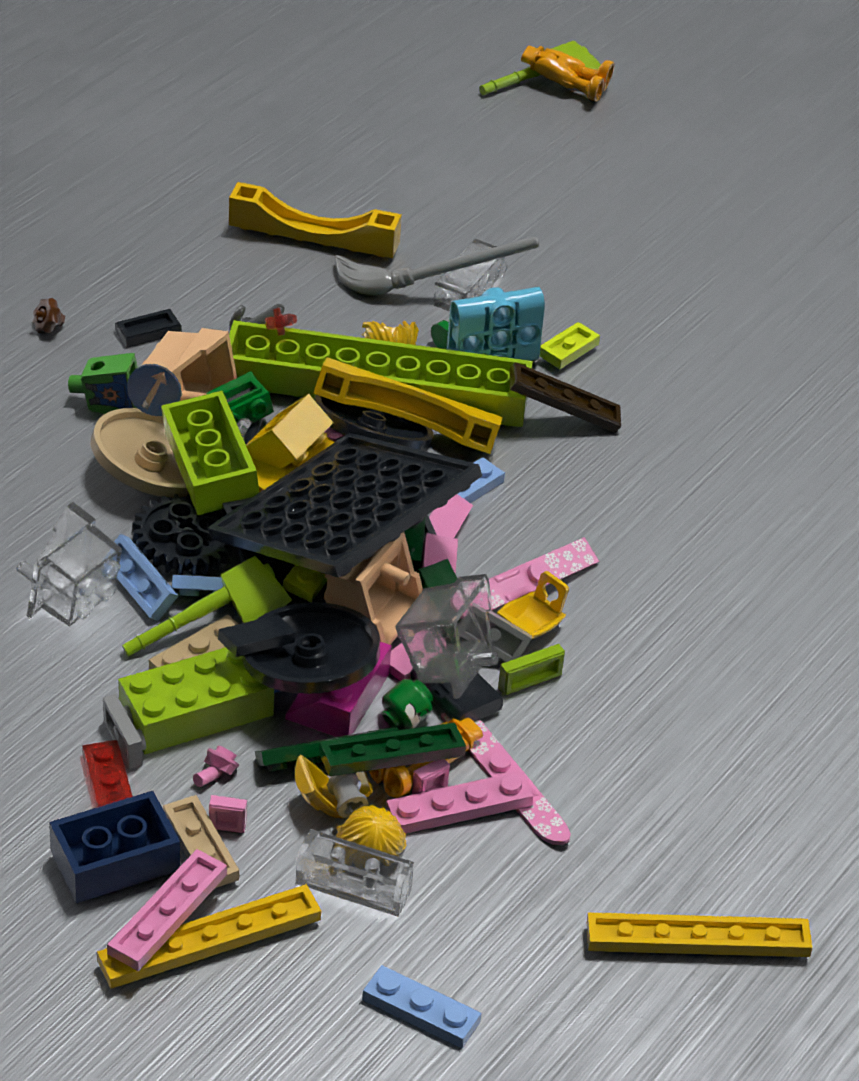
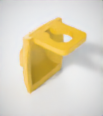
(533, 611)
(313, 787)

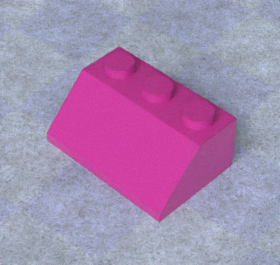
(343, 709)

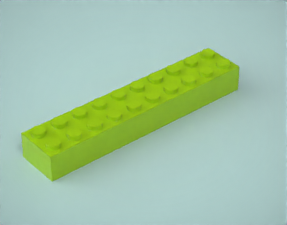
(294, 361)

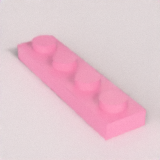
(461, 802)
(167, 910)

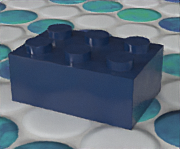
(114, 846)

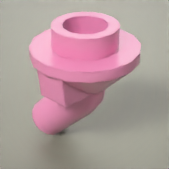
(220, 762)

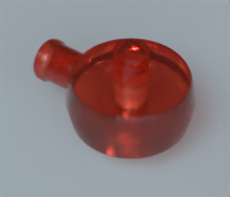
(280, 321)

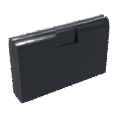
(476, 701)

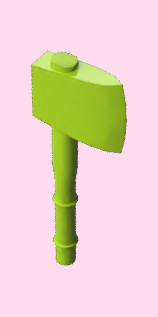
(571, 48)
(248, 586)

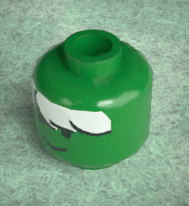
(407, 704)

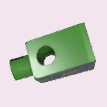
(105, 382)

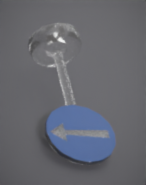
(156, 386)

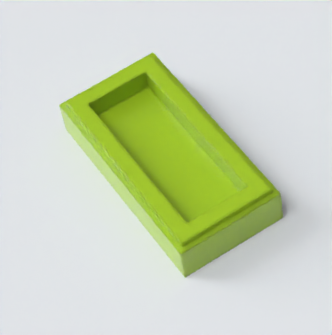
(531, 669)

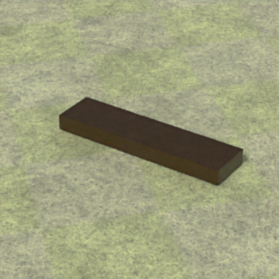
(565, 397)

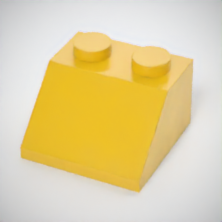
(290, 434)

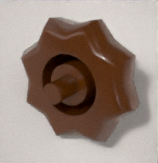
(47, 316)

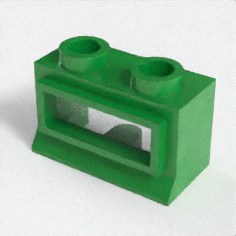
(246, 398)

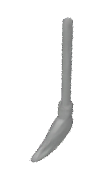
(378, 281)

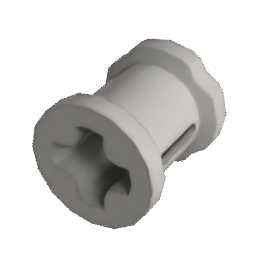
(346, 793)

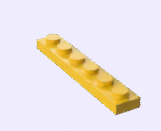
(220, 933)
(698, 934)

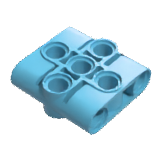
(498, 323)

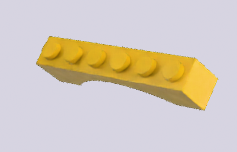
(259, 210)
(369, 390)

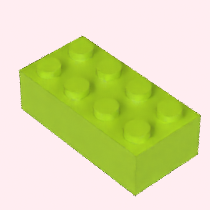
(209, 451)
(194, 699)

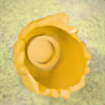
(401, 334)
(374, 829)

